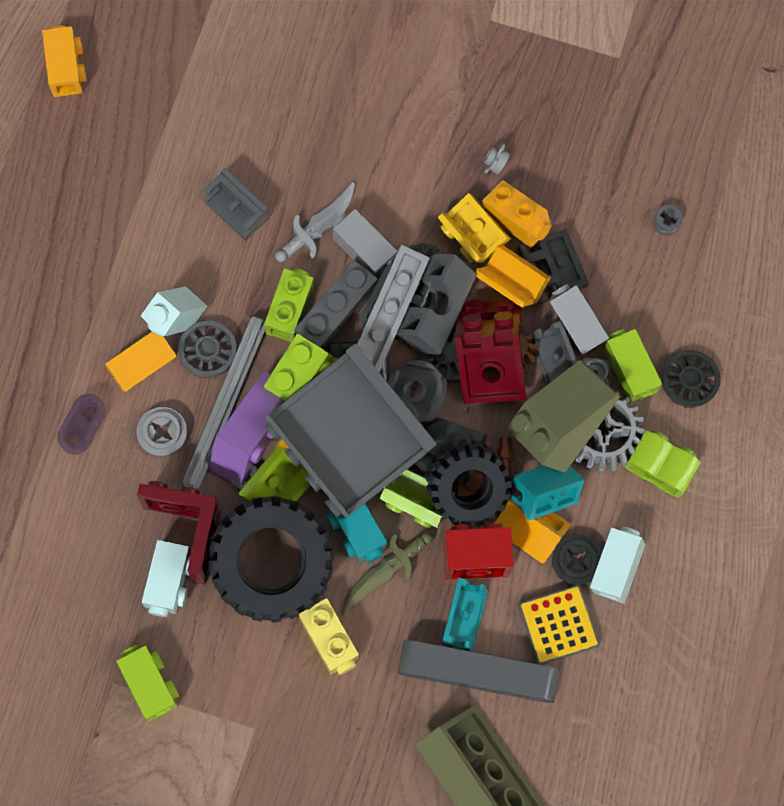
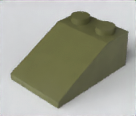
(563, 416)

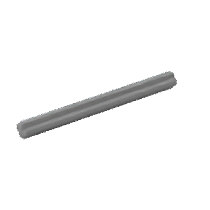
(225, 402)

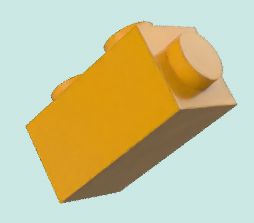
(62, 61)
(517, 213)

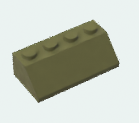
(475, 764)

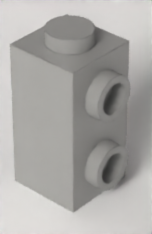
(363, 243)
(578, 318)

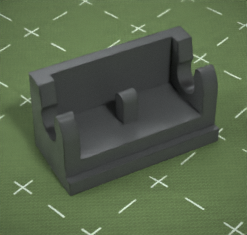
(235, 204)
(553, 351)

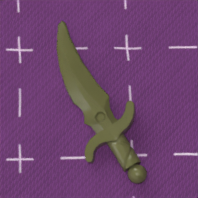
(386, 569)

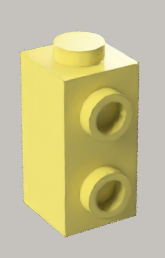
(329, 637)

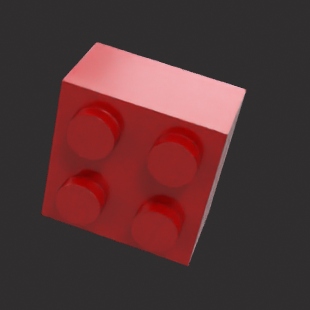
(478, 552)

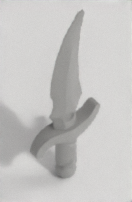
(316, 226)

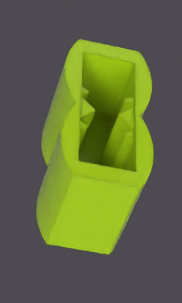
(663, 463)

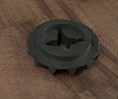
(577, 545)

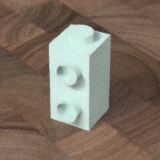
(173, 311)
(618, 564)
(166, 579)

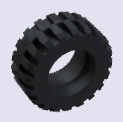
(283, 601)

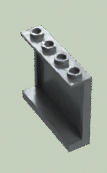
(349, 432)

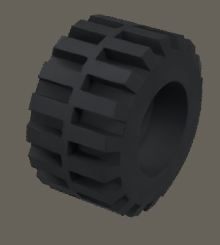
(481, 503)

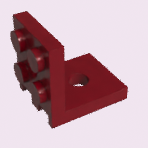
(486, 338)
(186, 504)

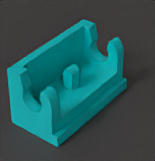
(546, 490)
(464, 616)

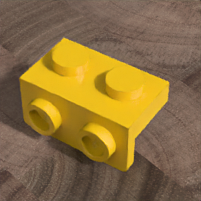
(473, 229)

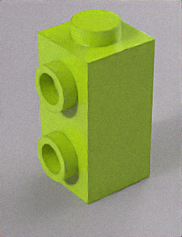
(289, 304)
(632, 365)
(146, 682)

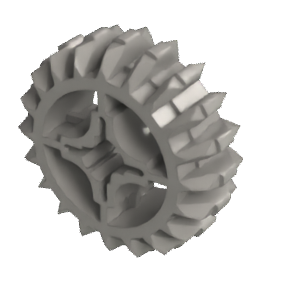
(614, 432)

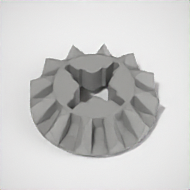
(161, 417)

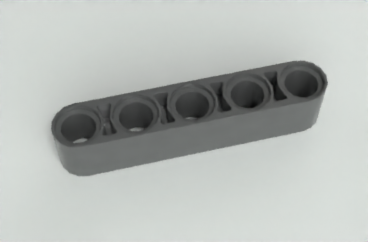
(478, 671)

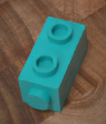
(361, 534)

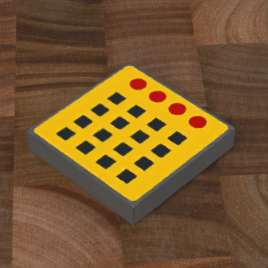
(558, 625)

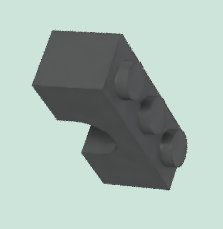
(449, 285)
(344, 297)

